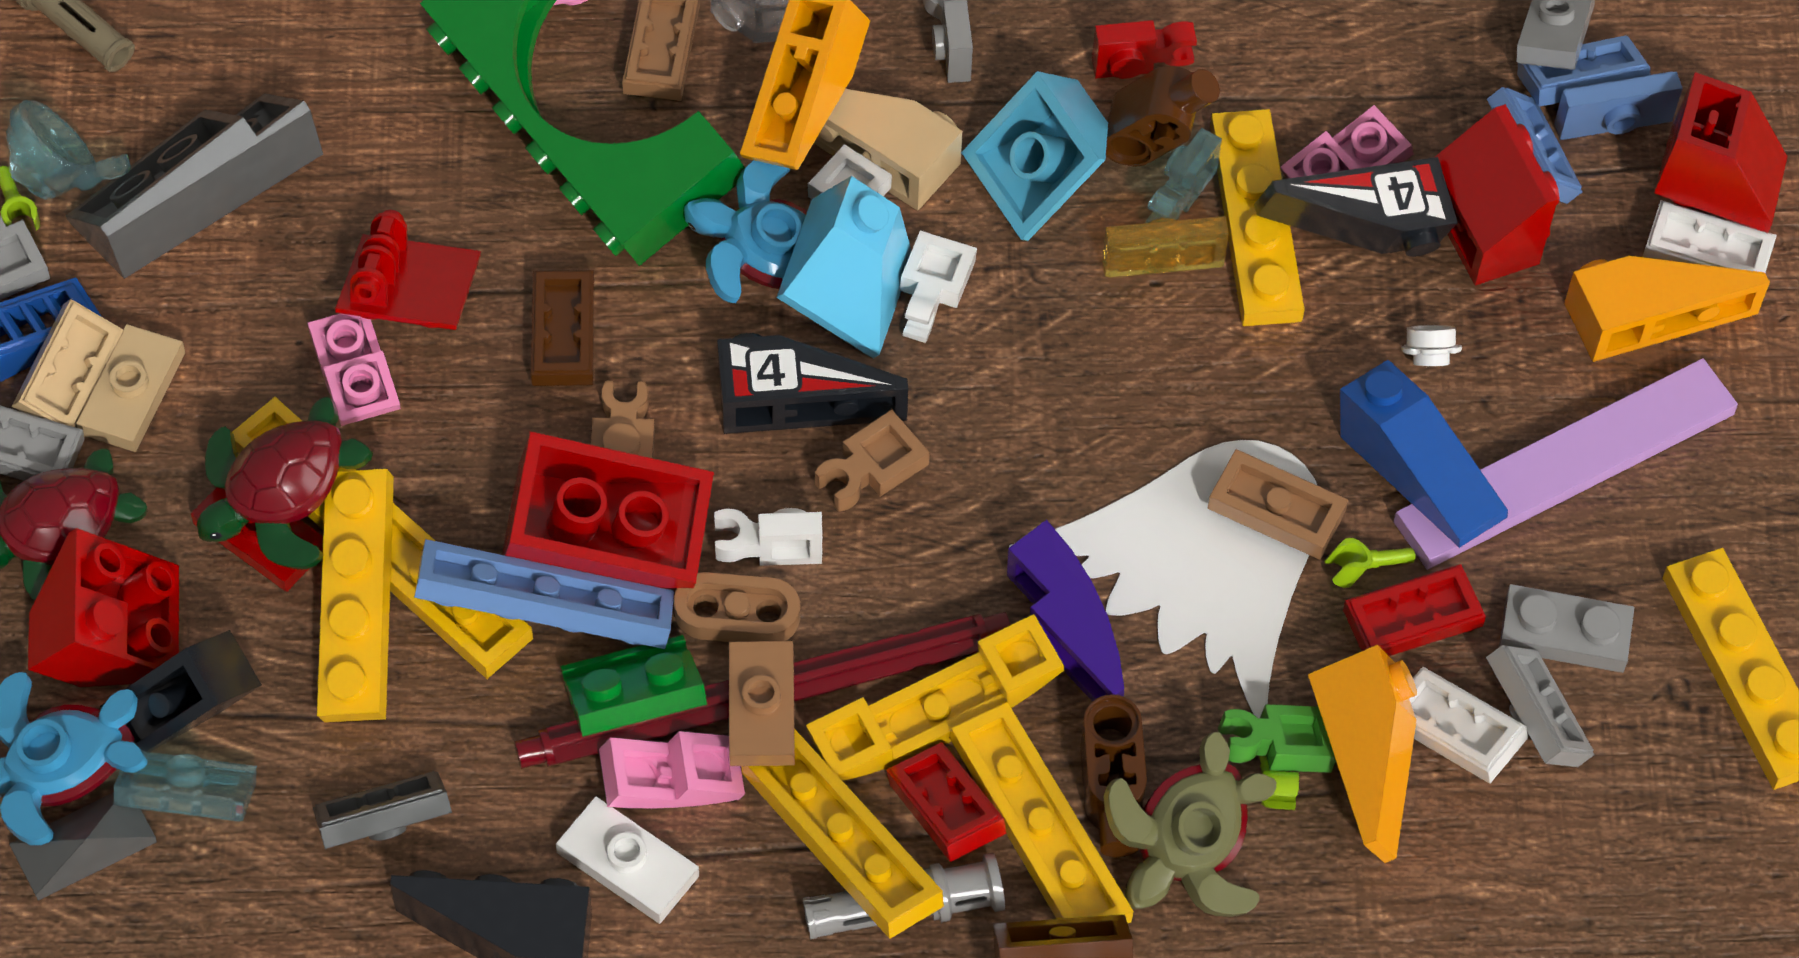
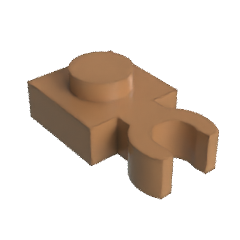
(624, 425)
(876, 456)

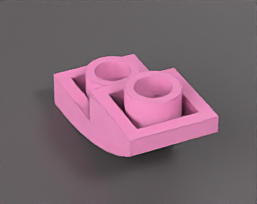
(1362, 144)
(353, 367)

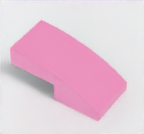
(674, 774)

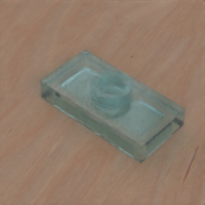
(188, 786)

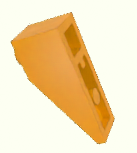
(804, 79)
(1652, 300)
(1372, 739)

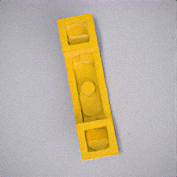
(880, 735)

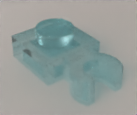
(1189, 173)

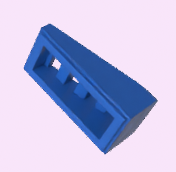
(27, 308)

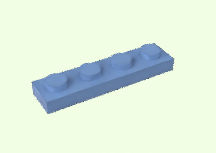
(544, 594)

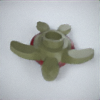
(1189, 831)

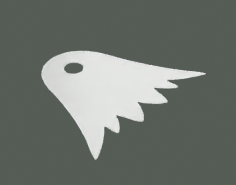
(1197, 564)

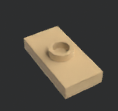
(68, 365)
(131, 387)

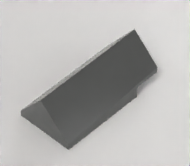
(196, 179)

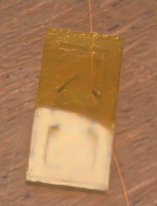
(1165, 246)

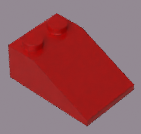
(608, 512)

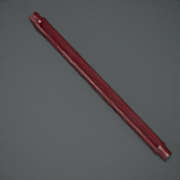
(811, 678)

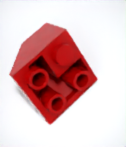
(104, 614)

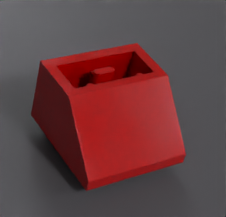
(1723, 155)
(1498, 197)

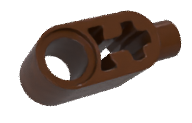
(1157, 113)
(1107, 758)

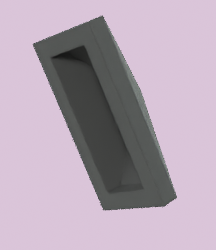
(83, 845)

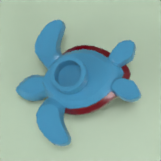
(754, 237)
(59, 754)

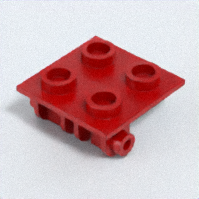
(407, 278)

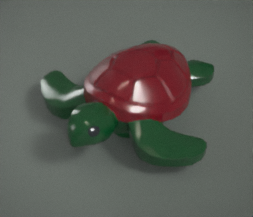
(278, 482)
(55, 502)

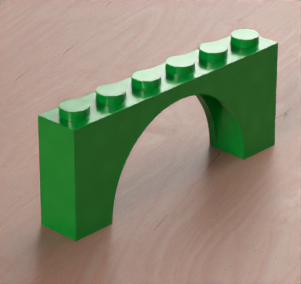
(630, 185)

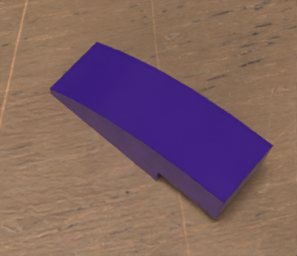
(1067, 610)

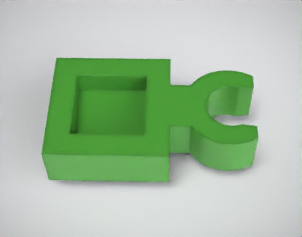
(1286, 734)

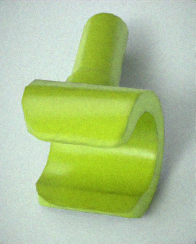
(15, 203)
(1357, 558)
(1286, 787)

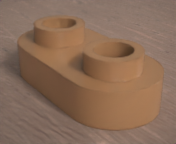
(738, 605)

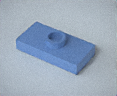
(1597, 63)
(1618, 105)
(1545, 145)

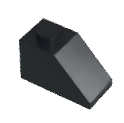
(190, 690)

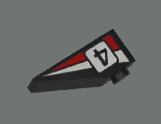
(1368, 207)
(793, 385)

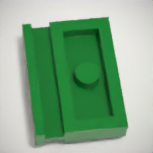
(633, 686)

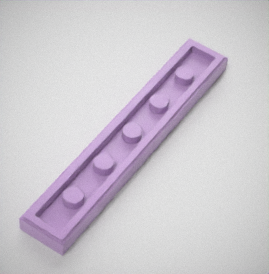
(1586, 454)

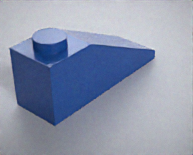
(1418, 453)

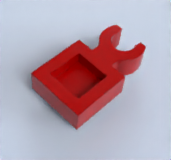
(1134, 47)

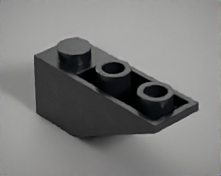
(497, 915)

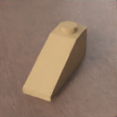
(898, 136)

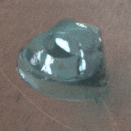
(51, 155)

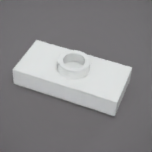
(1707, 240)
(1464, 726)
(627, 860)

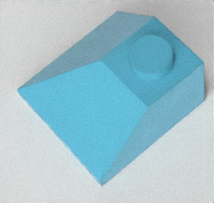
(1039, 150)
(849, 264)

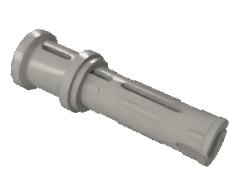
(963, 889)

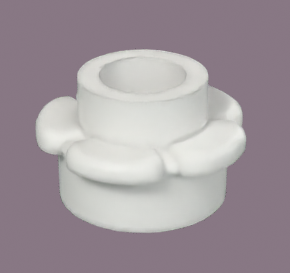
(1431, 344)

